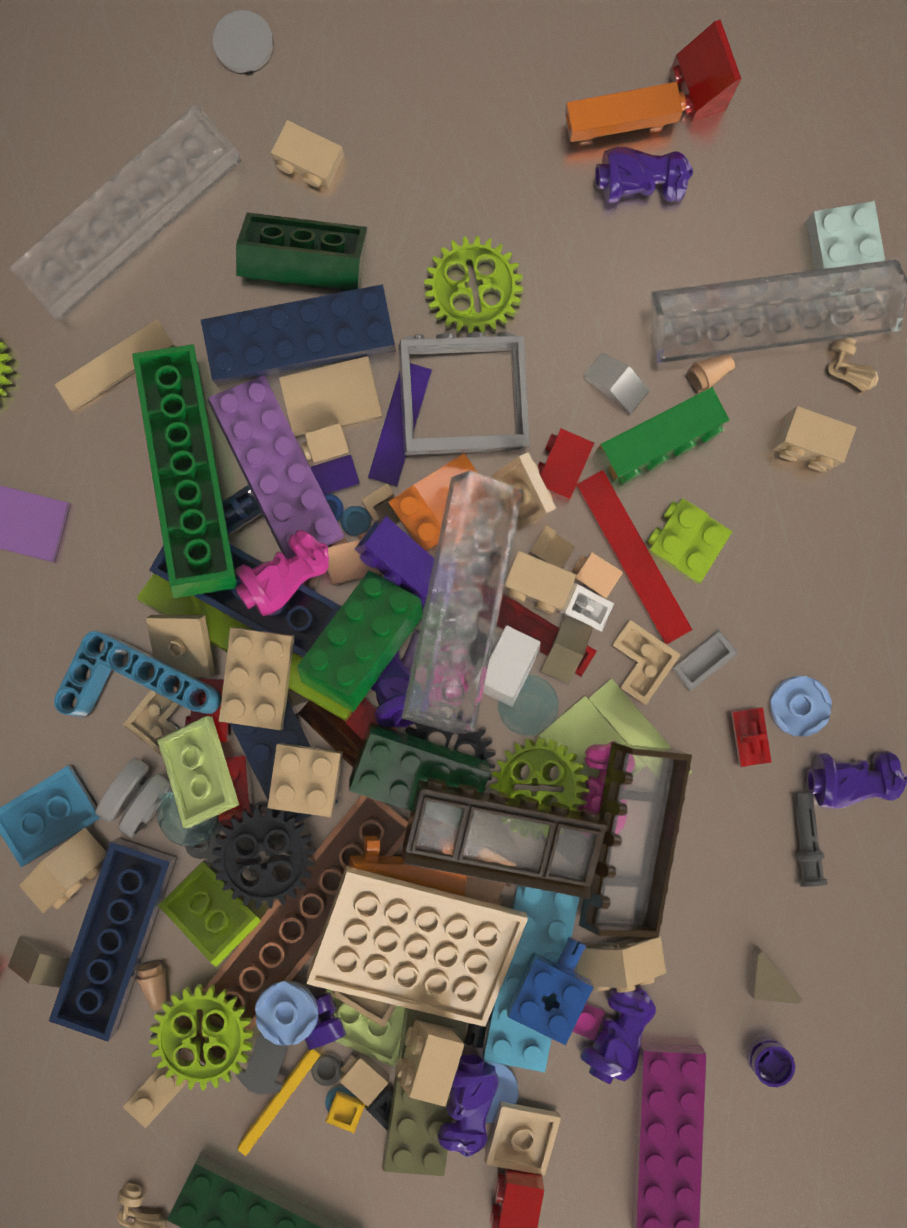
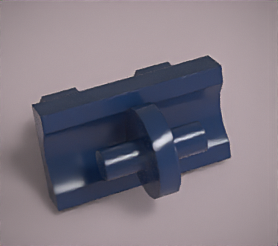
(240, 509)

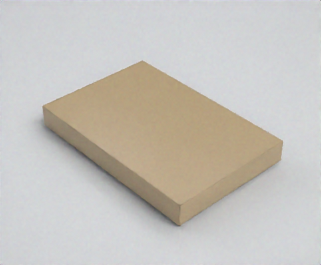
(330, 396)

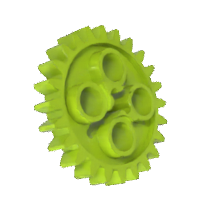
(500, 281)
(541, 760)
(173, 1037)

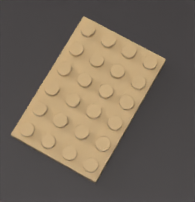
(416, 947)

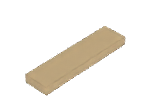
(111, 366)

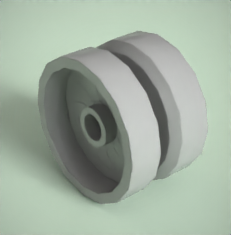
(129, 795)

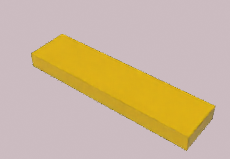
(278, 1100)

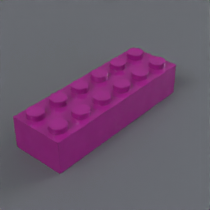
(669, 1136)

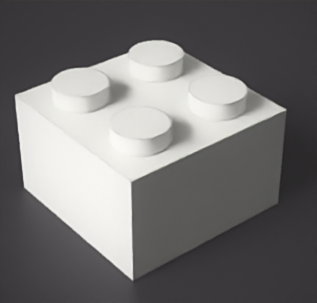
(509, 664)

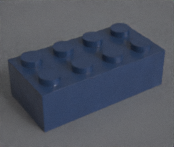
(260, 748)

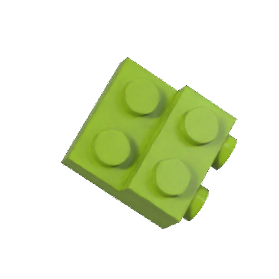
(688, 540)

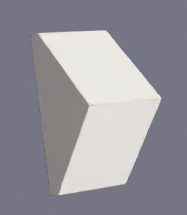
(617, 382)
(587, 607)

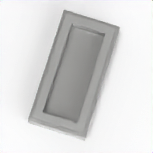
(704, 660)

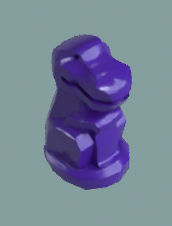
(633, 171)
(391, 694)
(848, 783)
(619, 1043)
(469, 1104)

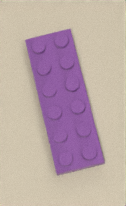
(273, 464)

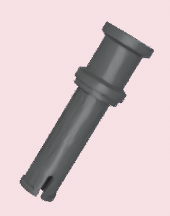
(809, 854)

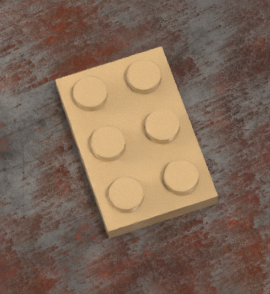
(256, 678)

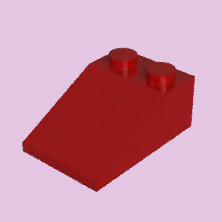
(706, 73)

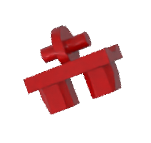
(751, 737)

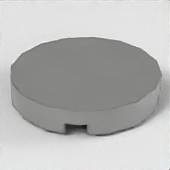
(242, 41)

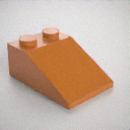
(424, 503)

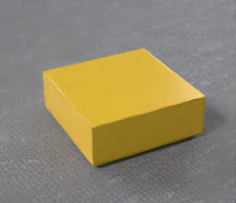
(345, 1111)

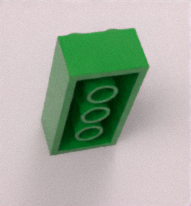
(662, 435)
(360, 641)

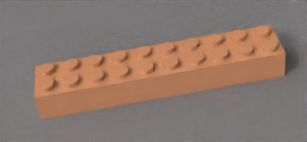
(293, 930)

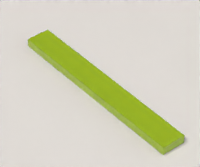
(159, 597)

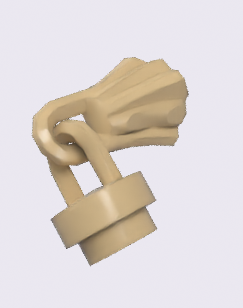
(861, 376)
(132, 1196)

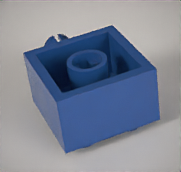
(547, 977)

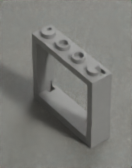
(473, 343)

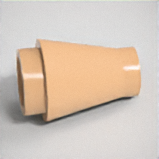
(709, 371)
(152, 982)

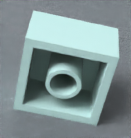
(845, 236)

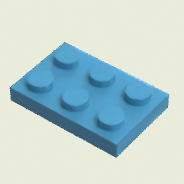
(46, 815)

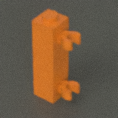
(624, 111)
(395, 868)

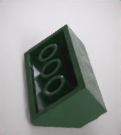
(301, 251)

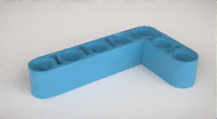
(136, 669)

